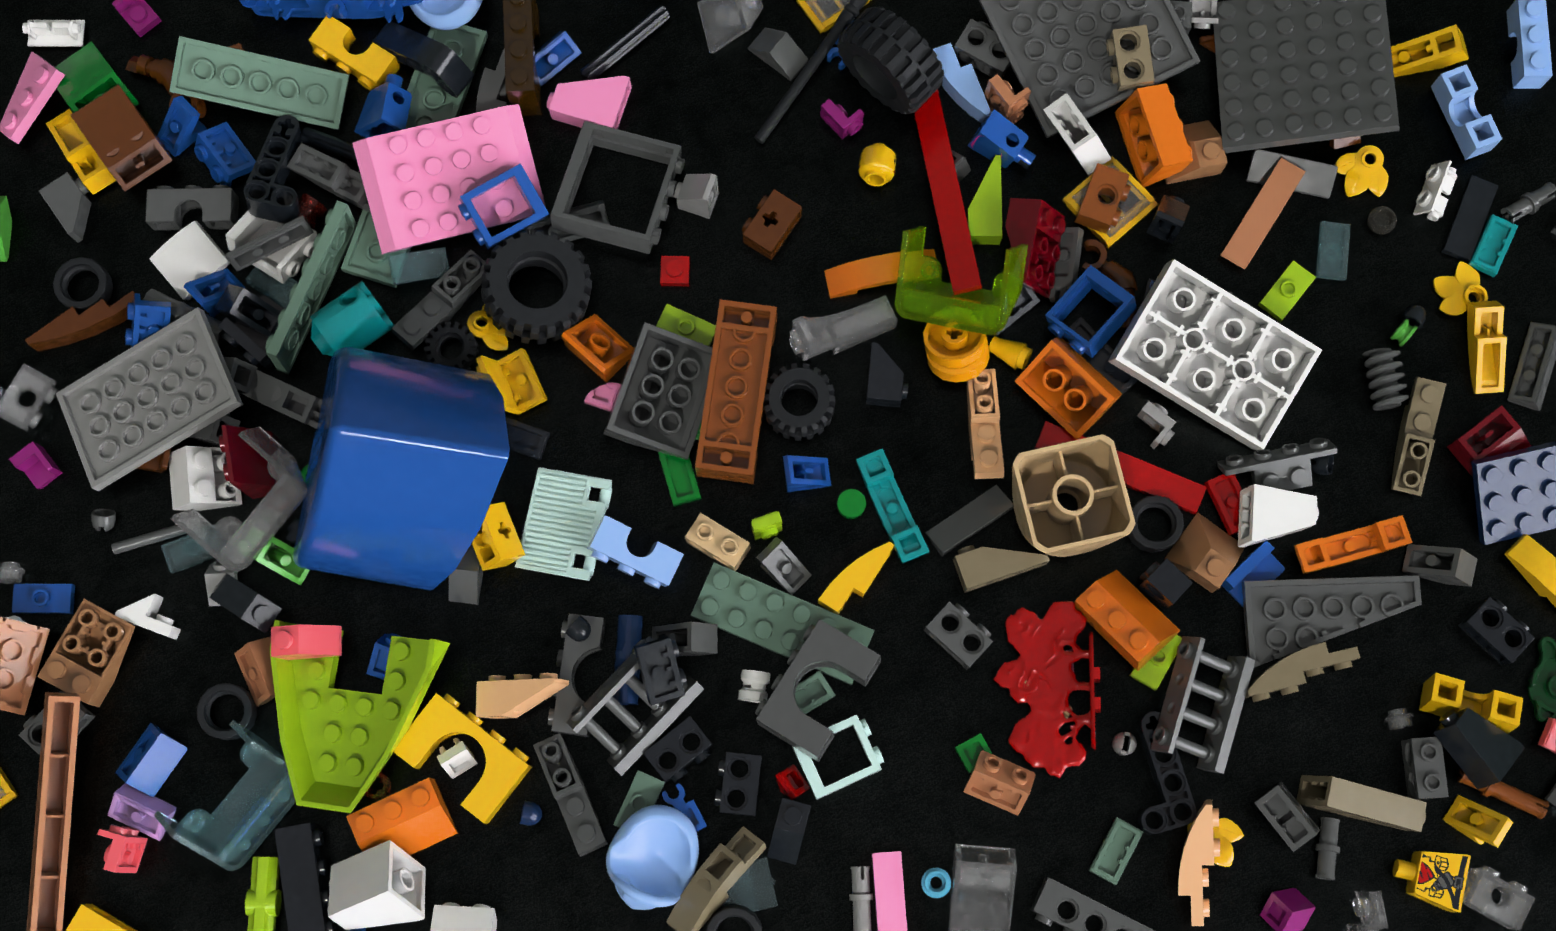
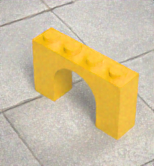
(503, 767)

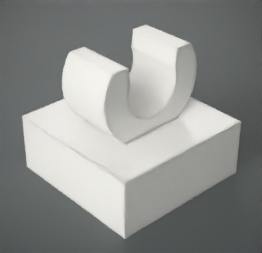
(456, 759)

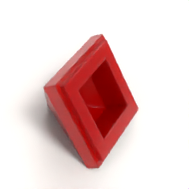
(791, 782)

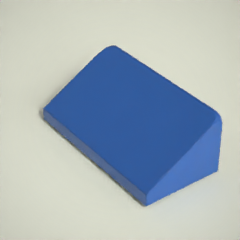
(554, 56)

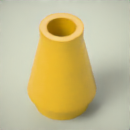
(1011, 352)

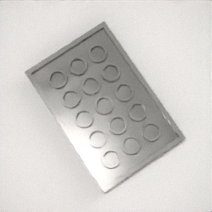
(148, 399)

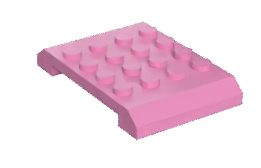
(423, 170)

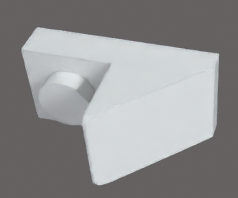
(144, 613)

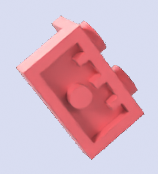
(125, 851)

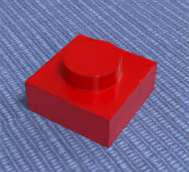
(675, 271)

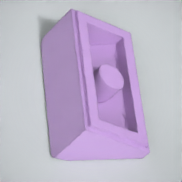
(138, 810)

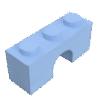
(1532, 61)
(1456, 98)
(610, 544)

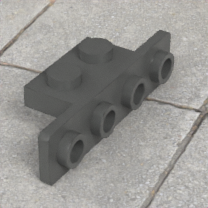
(1280, 468)

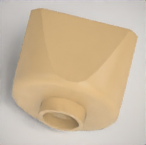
(1088, 472)

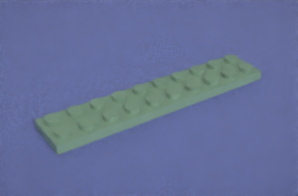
(427, 106)

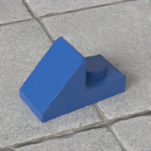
(180, 126)

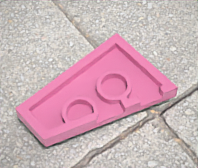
(29, 97)

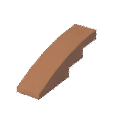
(1263, 213)

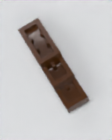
(77, 326)

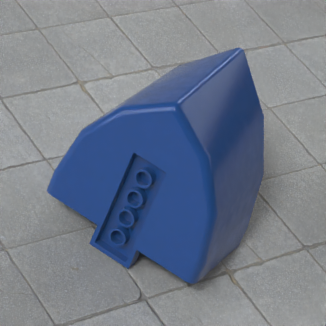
(400, 468)

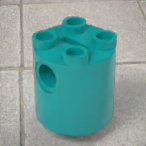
(349, 321)

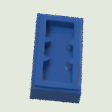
(43, 598)

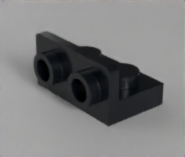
(660, 669)

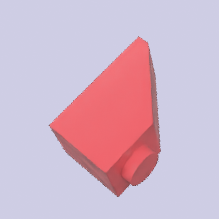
(306, 641)

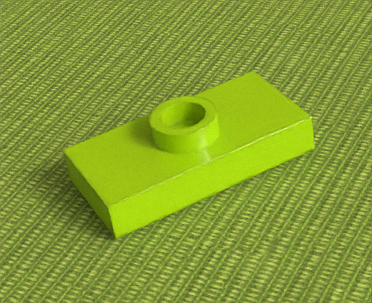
(1286, 291)
(686, 325)
(767, 525)
(1154, 670)

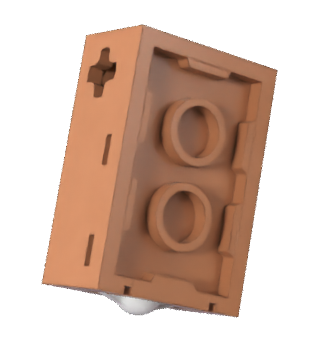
(19, 661)

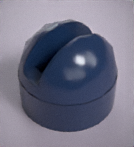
(530, 814)

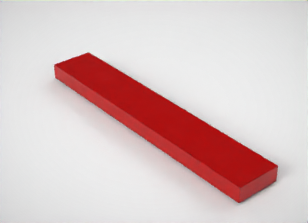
(1139, 474)

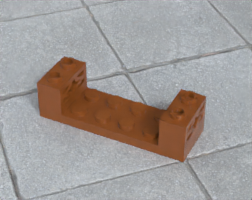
(736, 391)

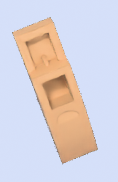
(985, 426)
(1199, 850)

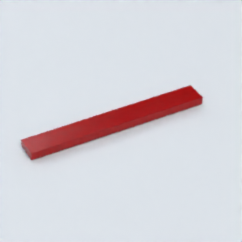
(947, 197)

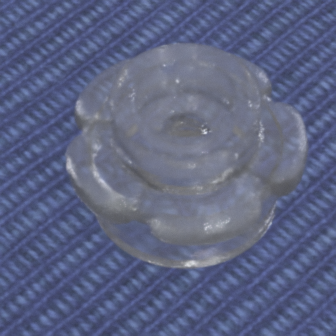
(11, 573)
(1399, 719)

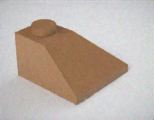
(1207, 152)
(1205, 553)

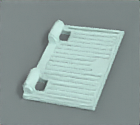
(562, 523)

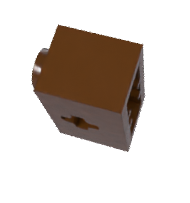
(770, 239)

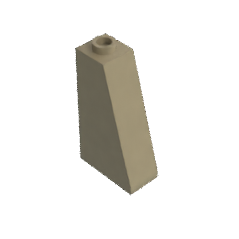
(1361, 802)

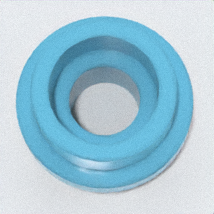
(943, 889)

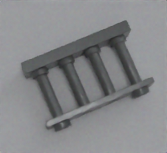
(1226, 709)
(642, 733)

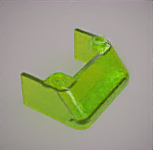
(927, 299)

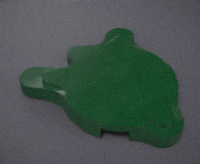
(1542, 681)

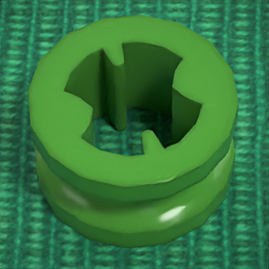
(1403, 332)

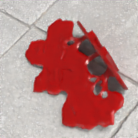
(1050, 682)

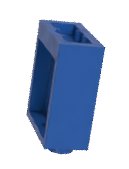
(528, 192)
(1106, 288)

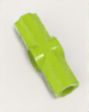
(263, 898)

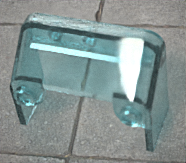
(245, 814)

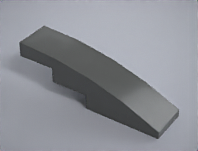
(330, 175)

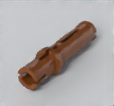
(1510, 796)

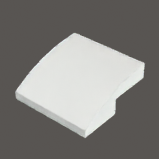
(188, 257)

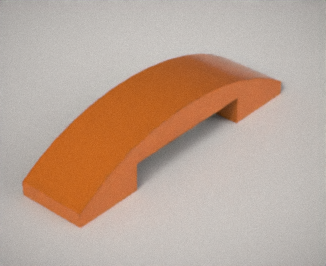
(865, 273)
(1353, 544)

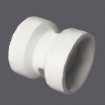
(753, 686)

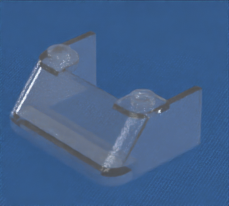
(239, 543)

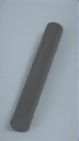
(147, 539)

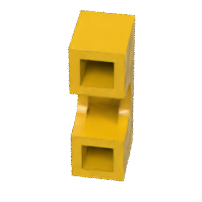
(332, 43)
(1447, 693)

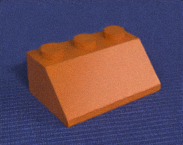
(1153, 134)
(1068, 387)
(1126, 618)
(408, 818)

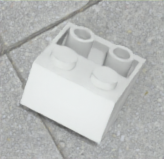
(199, 479)

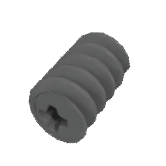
(1384, 378)

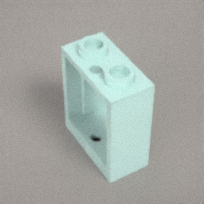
(873, 755)

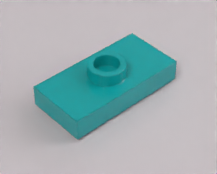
(1493, 245)

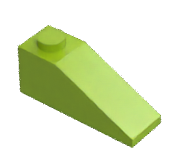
(985, 210)

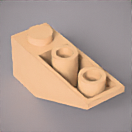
(512, 698)

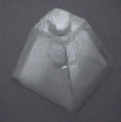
(727, 20)

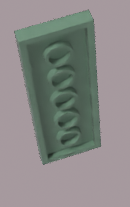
(258, 82)
(312, 287)
(767, 614)

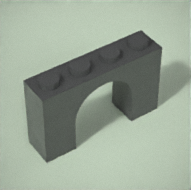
(822, 648)

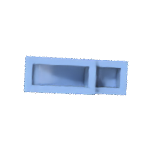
(962, 84)

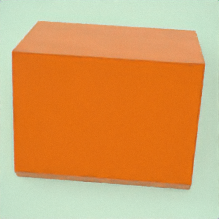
(598, 346)

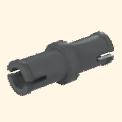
(1529, 202)
(1327, 848)

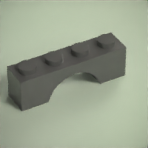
(569, 660)

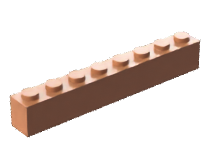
(53, 812)

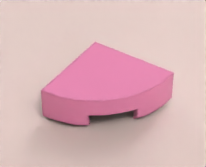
(603, 396)

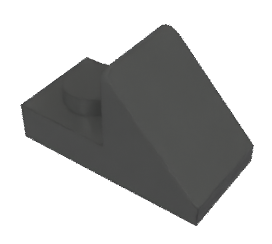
(783, 566)

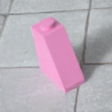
(592, 101)

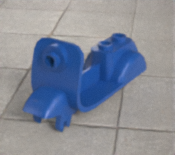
(332, 8)

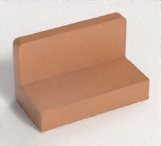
(257, 669)

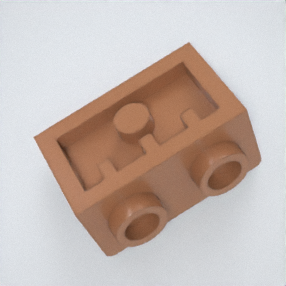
(1002, 99)
(1000, 782)

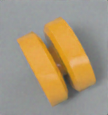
(955, 353)

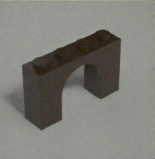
(521, 77)

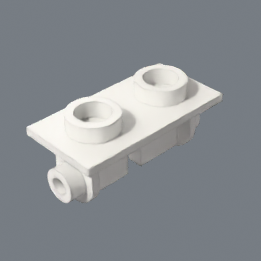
(54, 33)
(1438, 179)

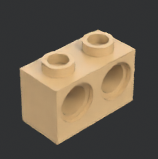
(717, 542)

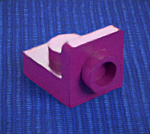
(137, 15)
(837, 119)

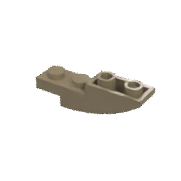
(1416, 436)
(1289, 671)
(713, 879)

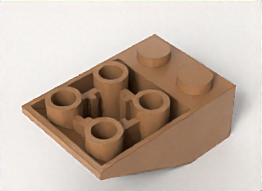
(88, 654)

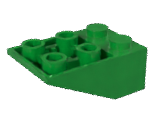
(88, 77)

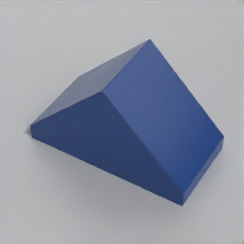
(210, 288)
(806, 472)

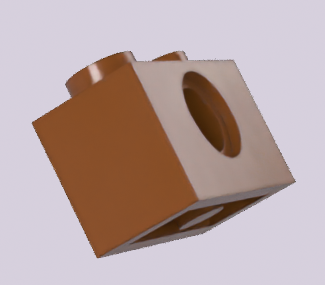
(1095, 213)

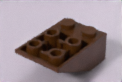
(121, 137)

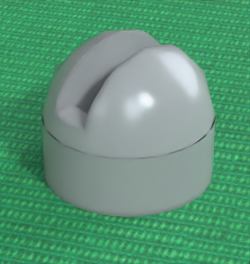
(1118, 741)

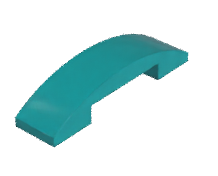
(891, 506)

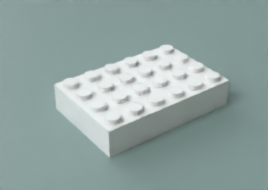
(1215, 355)

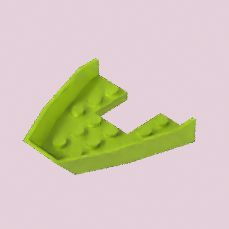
(344, 737)

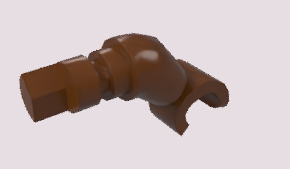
(162, 72)
(1112, 270)

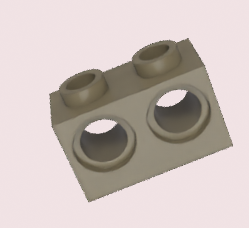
(1138, 58)

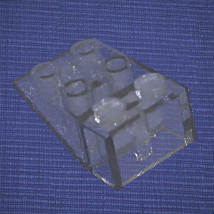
(982, 888)

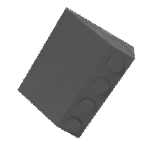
(661, 393)

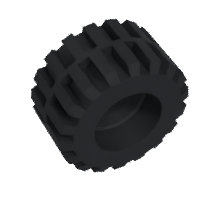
(804, 379)

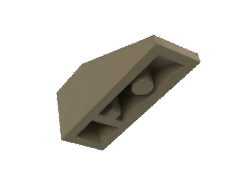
(990, 565)

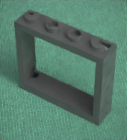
(626, 143)

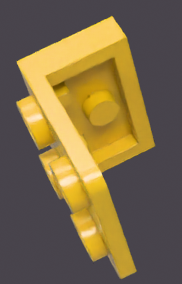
(515, 380)

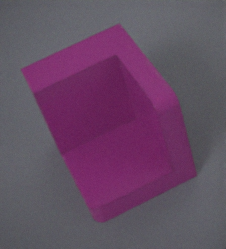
(36, 465)
(1287, 910)

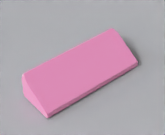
(889, 891)

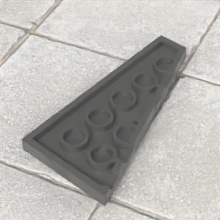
(1305, 612)

